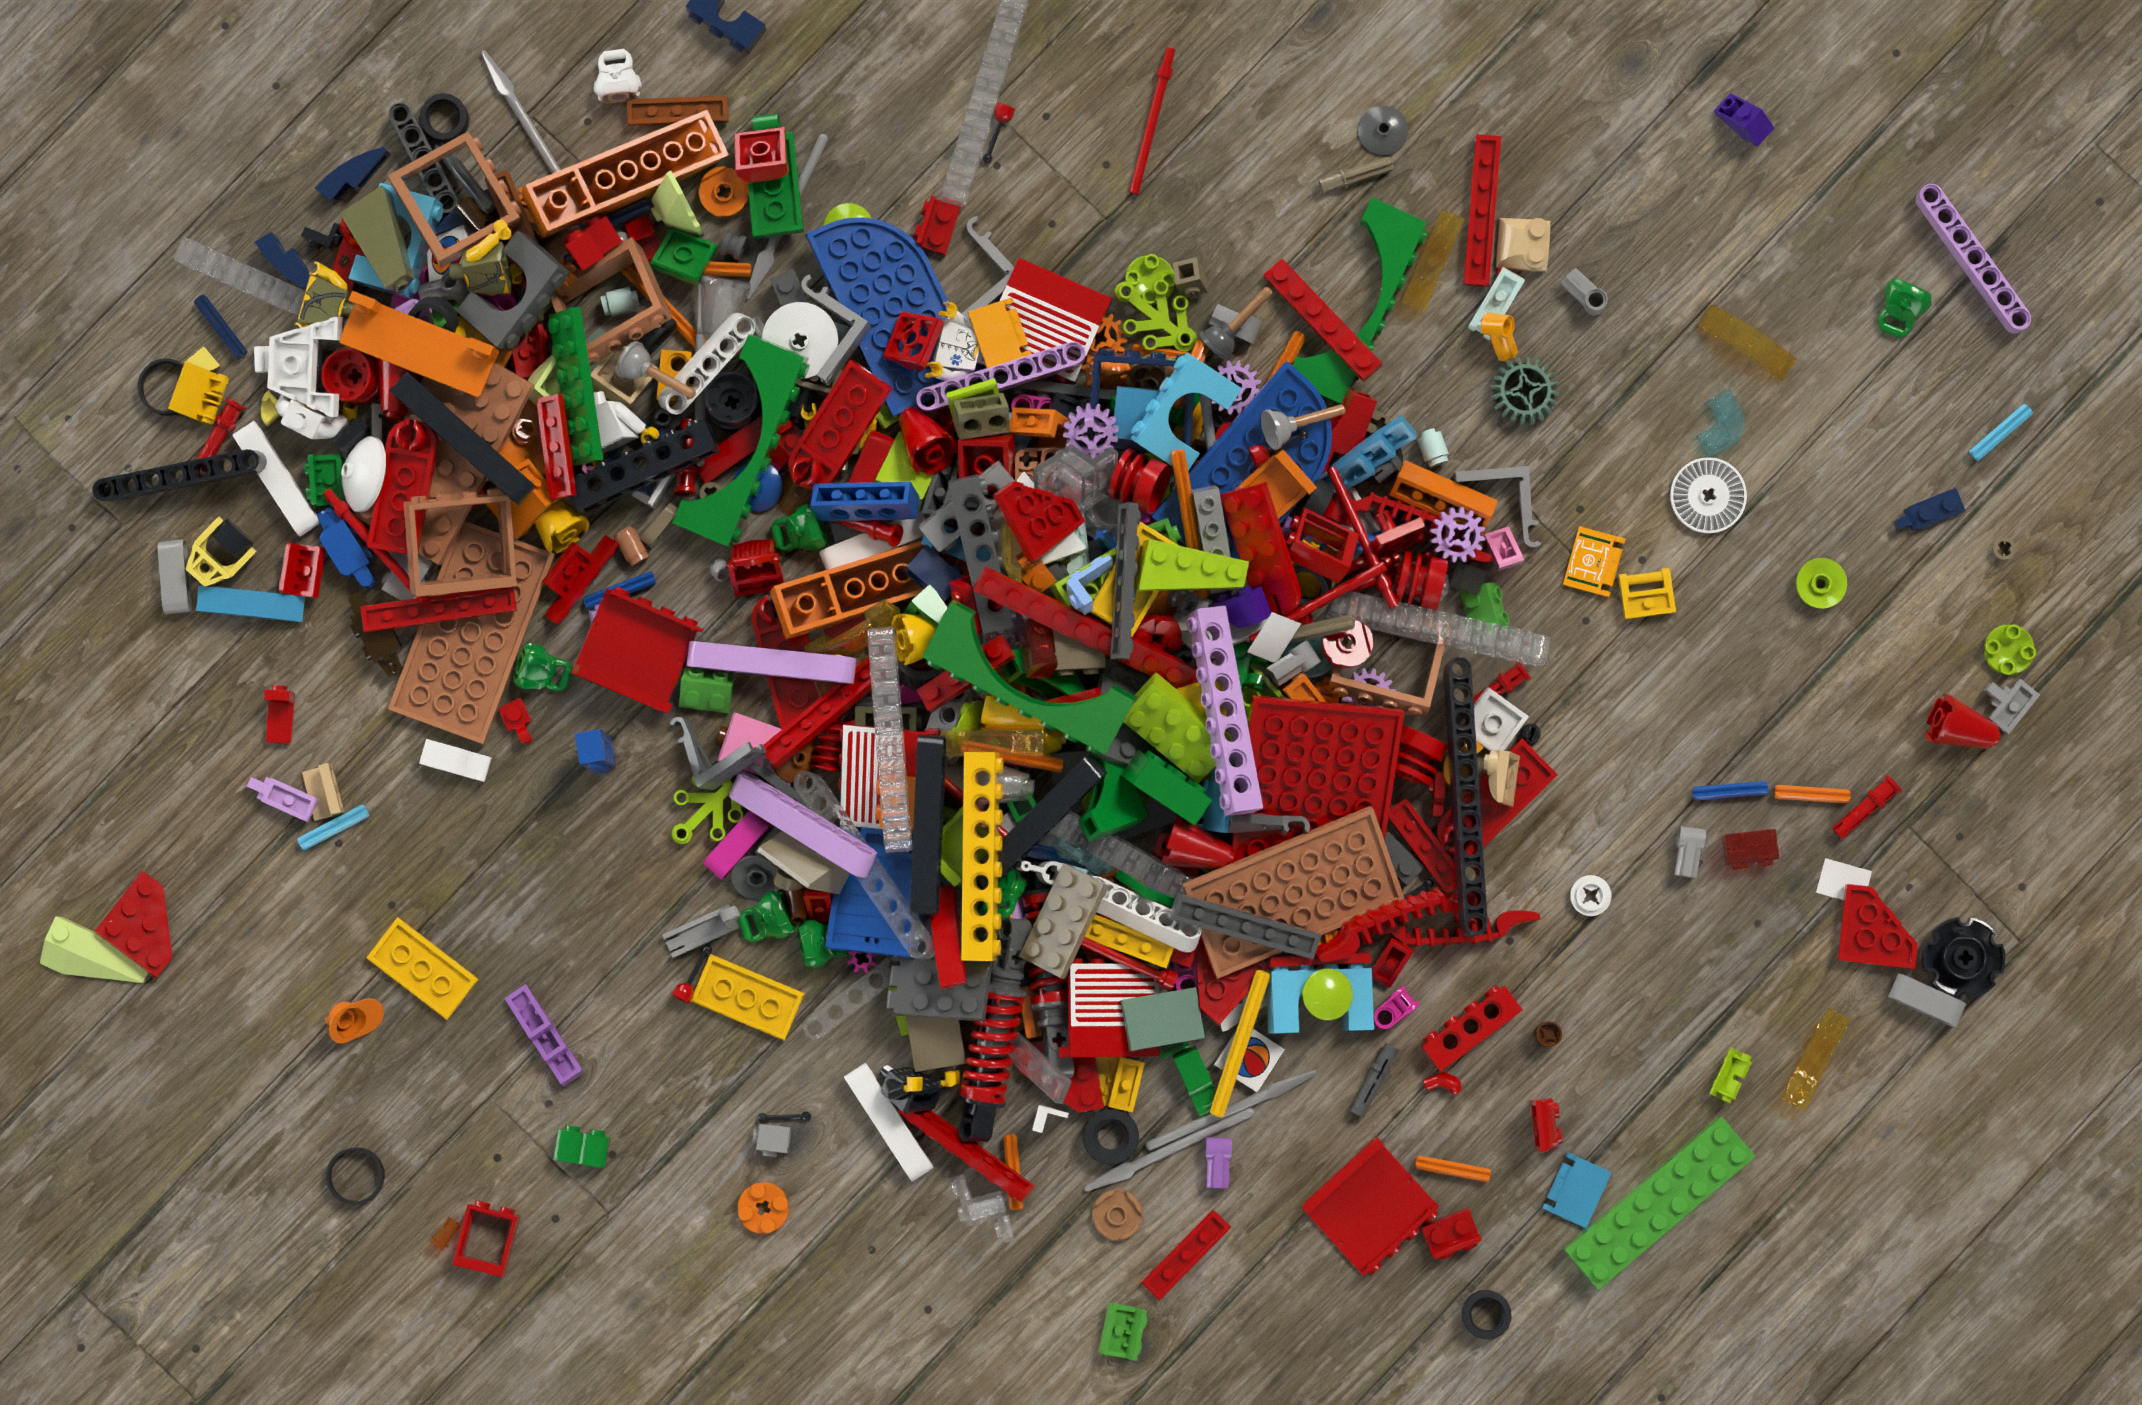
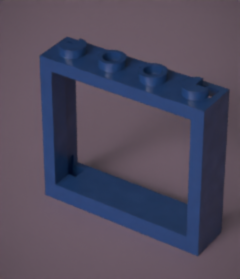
(1134, 357)

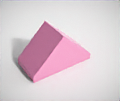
(1504, 549)

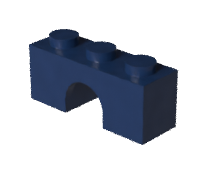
(742, 32)

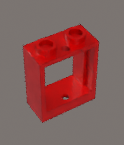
(1327, 532)
(480, 1265)

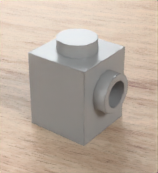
(772, 1139)

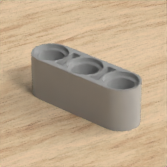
(174, 576)
(1927, 1000)

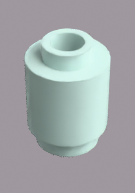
(619, 301)
(1433, 447)

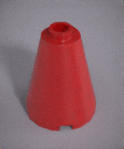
(388, 376)
(926, 442)
(1960, 725)
(1195, 847)

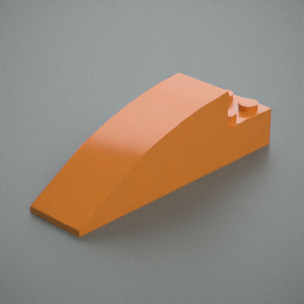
(623, 174)
(848, 590)

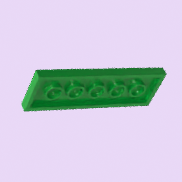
(576, 385)

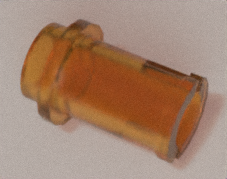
(445, 1233)

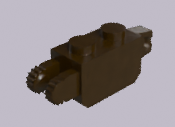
(379, 645)

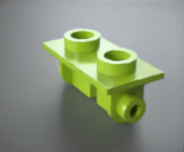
(1725, 1085)

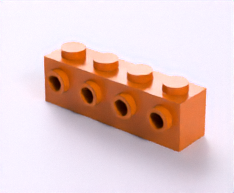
(1438, 494)

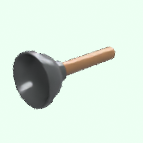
(1221, 339)

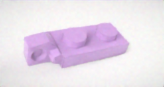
(284, 797)

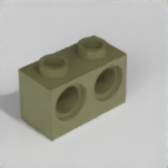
(980, 413)

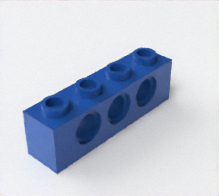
(865, 501)
(595, 751)

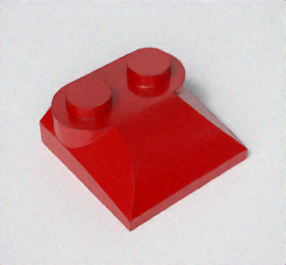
(761, 155)
(1544, 1124)

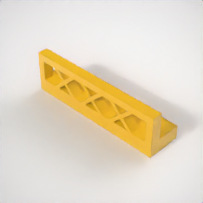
(1129, 941)

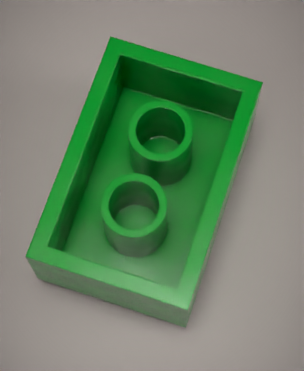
(1167, 785)

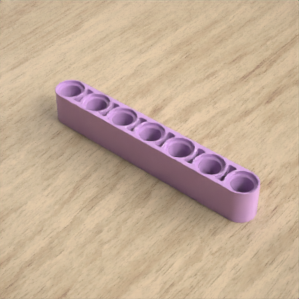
(1973, 271)
(1011, 368)
(771, 662)
(802, 824)

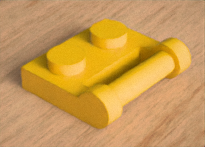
(1647, 602)

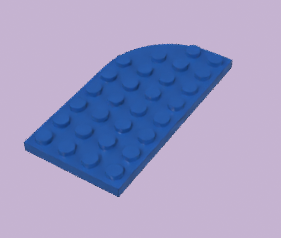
(878, 275)
(1228, 458)

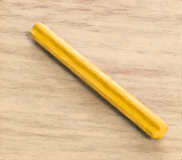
(1240, 1043)

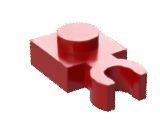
(1438, 790)

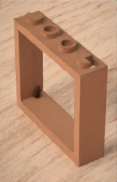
(455, 251)
(637, 326)
(507, 579)
(1385, 697)

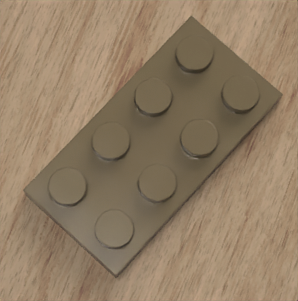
(1063, 921)

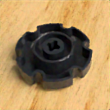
(1976, 942)

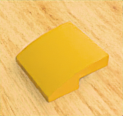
(1119, 1081)

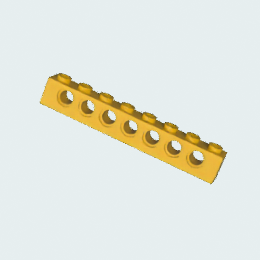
(972, 947)

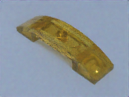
(1433, 260)
(1747, 340)
(1013, 571)
(855, 638)
(1000, 741)
(1815, 1058)

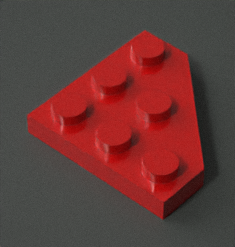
(1037, 517)
(140, 925)
(1873, 932)
(1223, 994)
(1085, 1089)

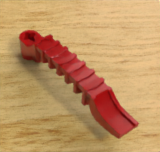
(1337, 514)
(1502, 925)
(1347, 940)

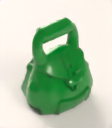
(1903, 303)
(802, 529)
(537, 668)
(1012, 889)
(770, 918)
(812, 944)

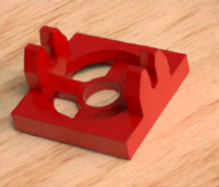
(899, 334)

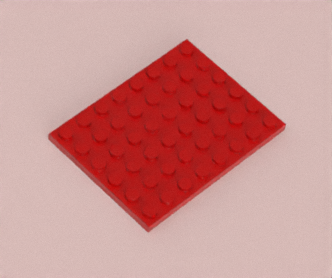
(1319, 764)

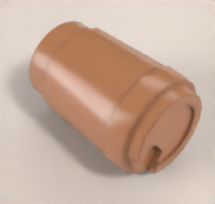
(631, 546)

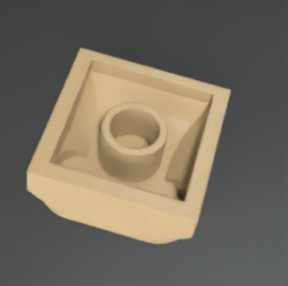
(1523, 244)
(615, 388)
(1502, 772)

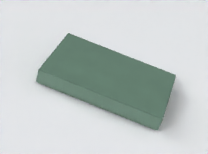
(1162, 1019)

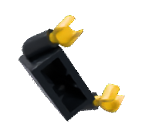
(913, 1090)

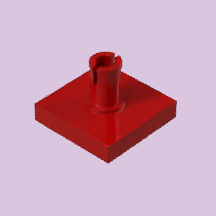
(1395, 538)

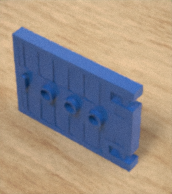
(855, 915)

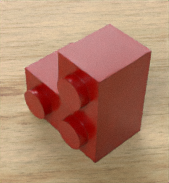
(591, 242)

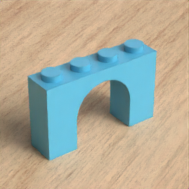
(362, 271)
(1188, 377)
(1285, 990)

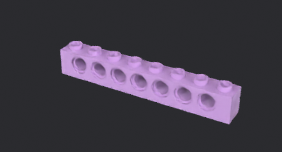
(1230, 698)

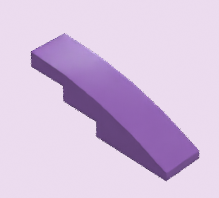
(544, 1035)

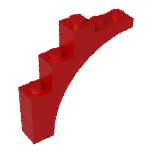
(1351, 427)

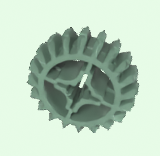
(1527, 401)

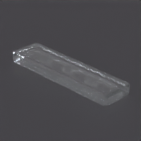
(1040, 1069)

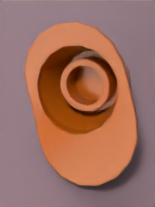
(354, 1019)

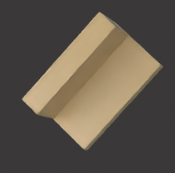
(323, 785)

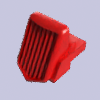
(754, 567)

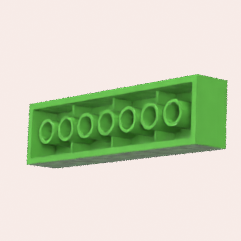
(1658, 1202)

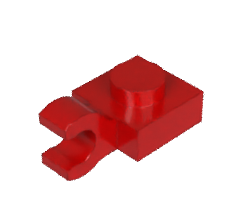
(515, 718)

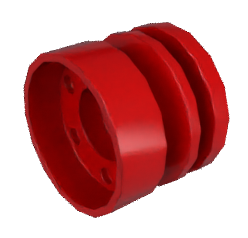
(342, 374)
(1139, 480)
(1420, 580)
(1415, 756)

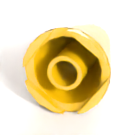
(560, 526)
(912, 636)
(1002, 717)

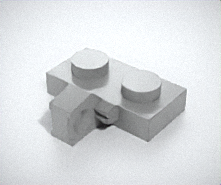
(2010, 703)

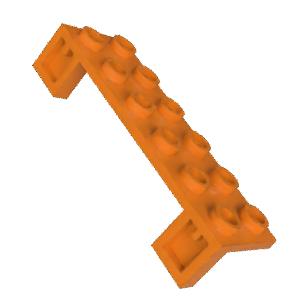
(418, 346)

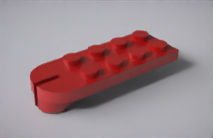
(838, 426)
(407, 475)
(1263, 545)
(789, 695)
(1532, 778)

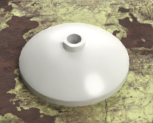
(364, 473)

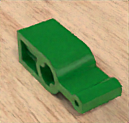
(1196, 1079)

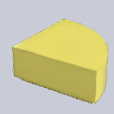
(204, 360)
(268, 408)

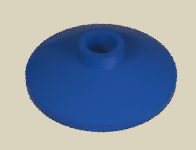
(770, 489)

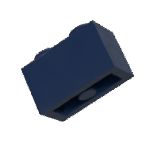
(932, 569)

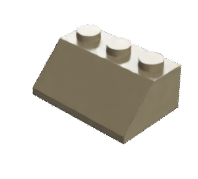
(804, 864)

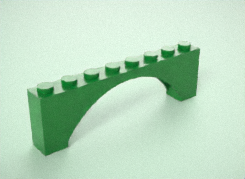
(1395, 240)
(777, 378)
(959, 652)
(1113, 800)

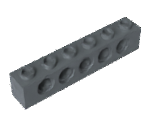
(960, 490)

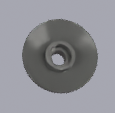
(1378, 142)
(753, 885)

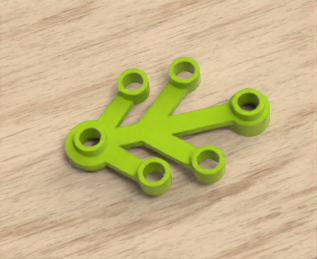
(1158, 317)
(714, 803)

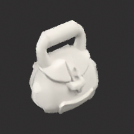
(616, 81)

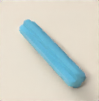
(2001, 432)
(333, 827)

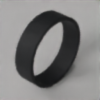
(141, 380)
(329, 1172)

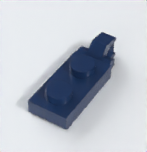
(1931, 511)

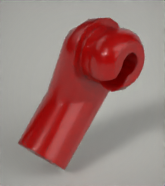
(1444, 1080)

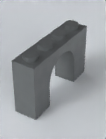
(543, 277)

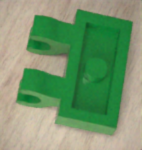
(1244, 662)

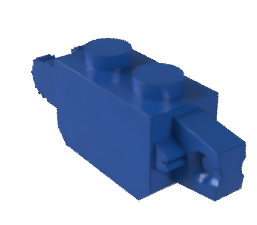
(345, 549)

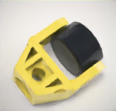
(232, 539)

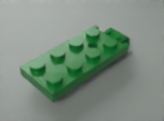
(776, 202)

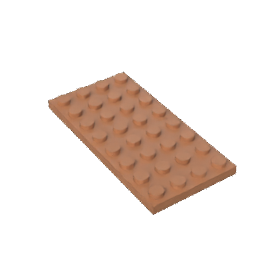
(493, 420)
(464, 665)
(1303, 882)

